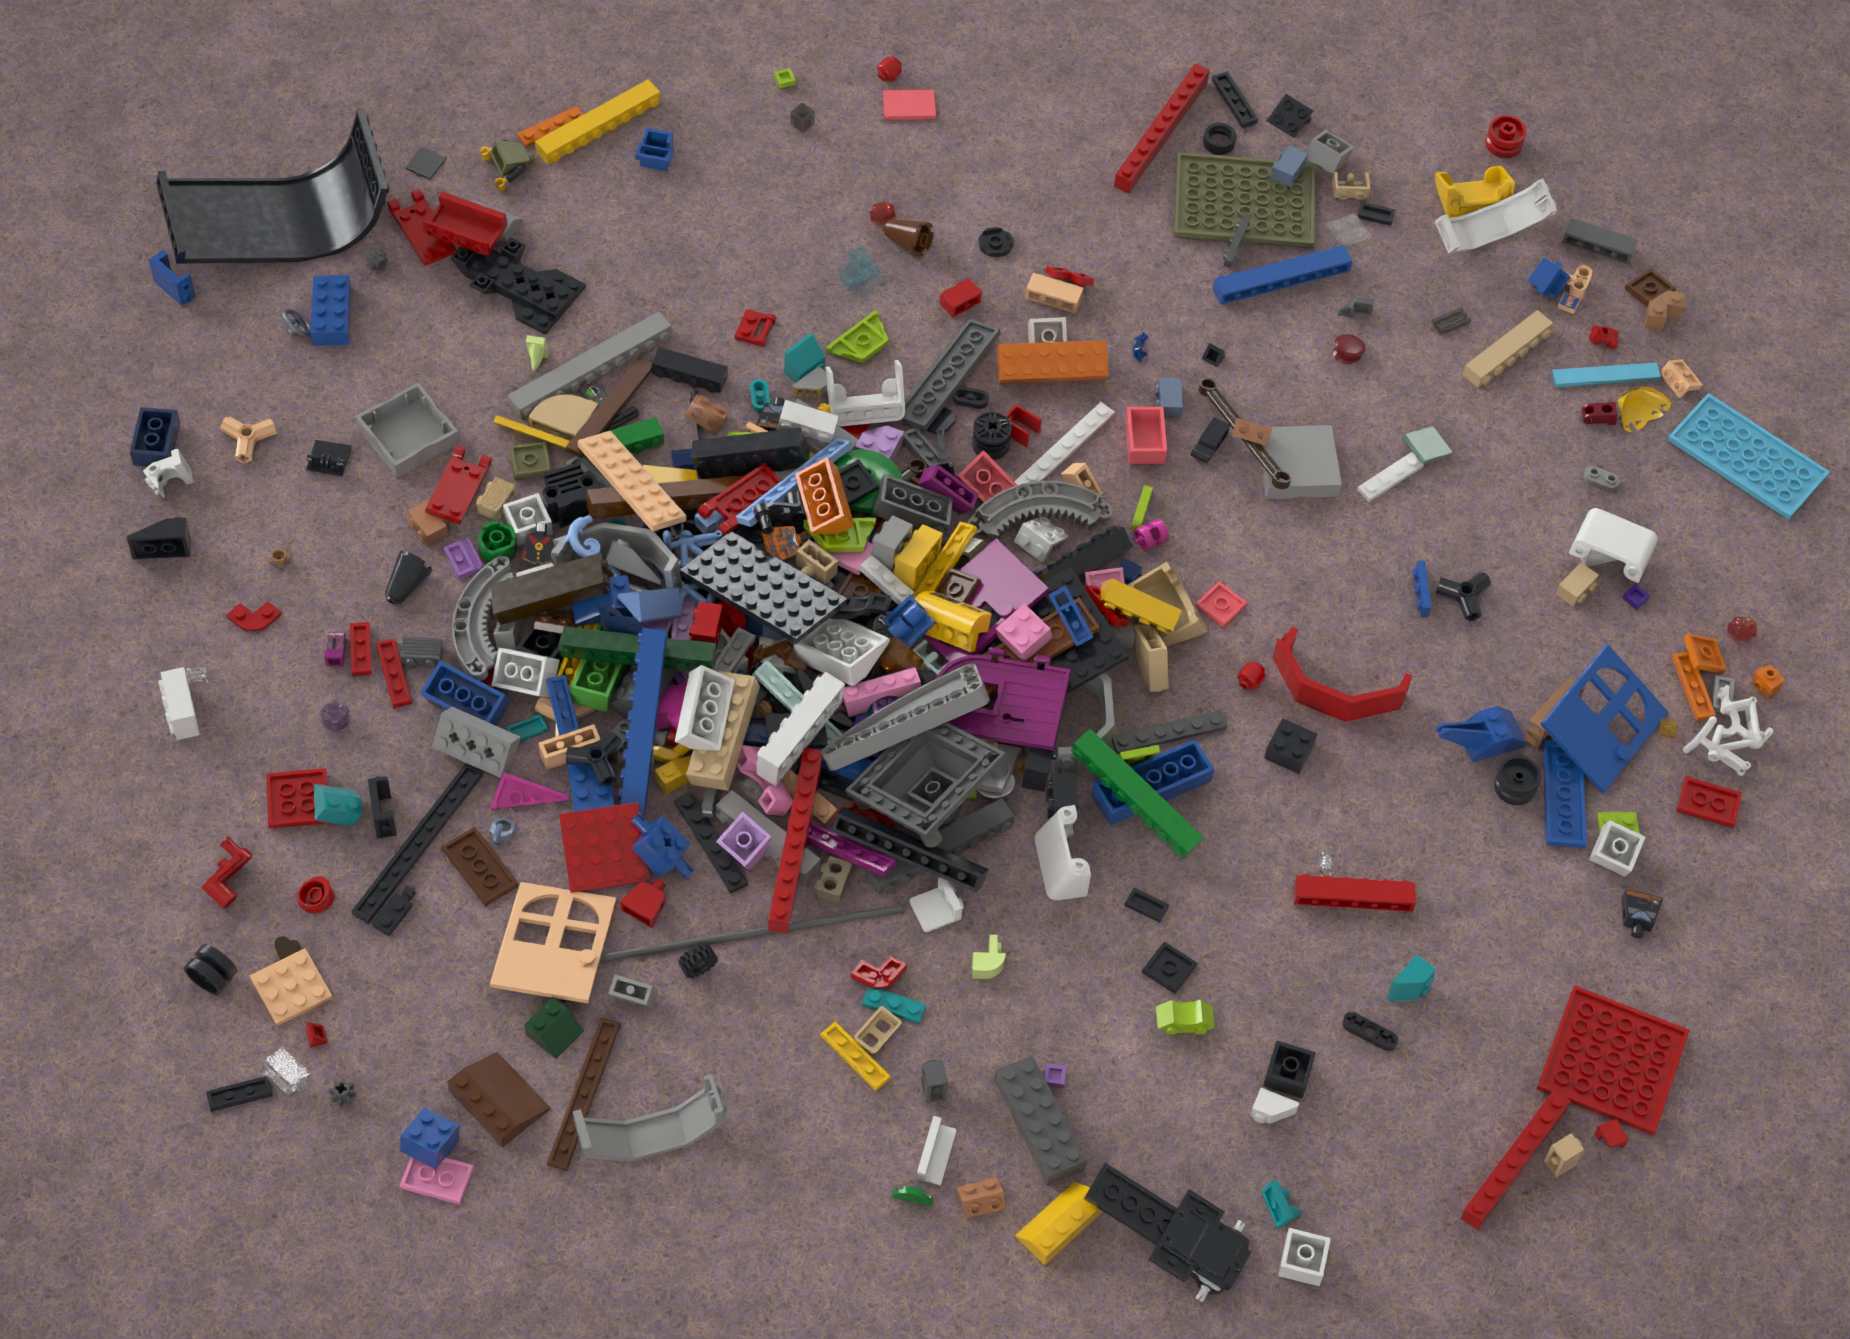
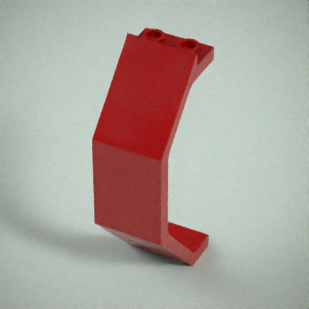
(1328, 699)

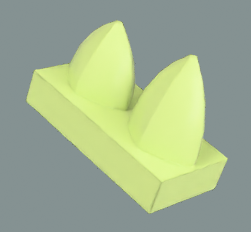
(537, 350)

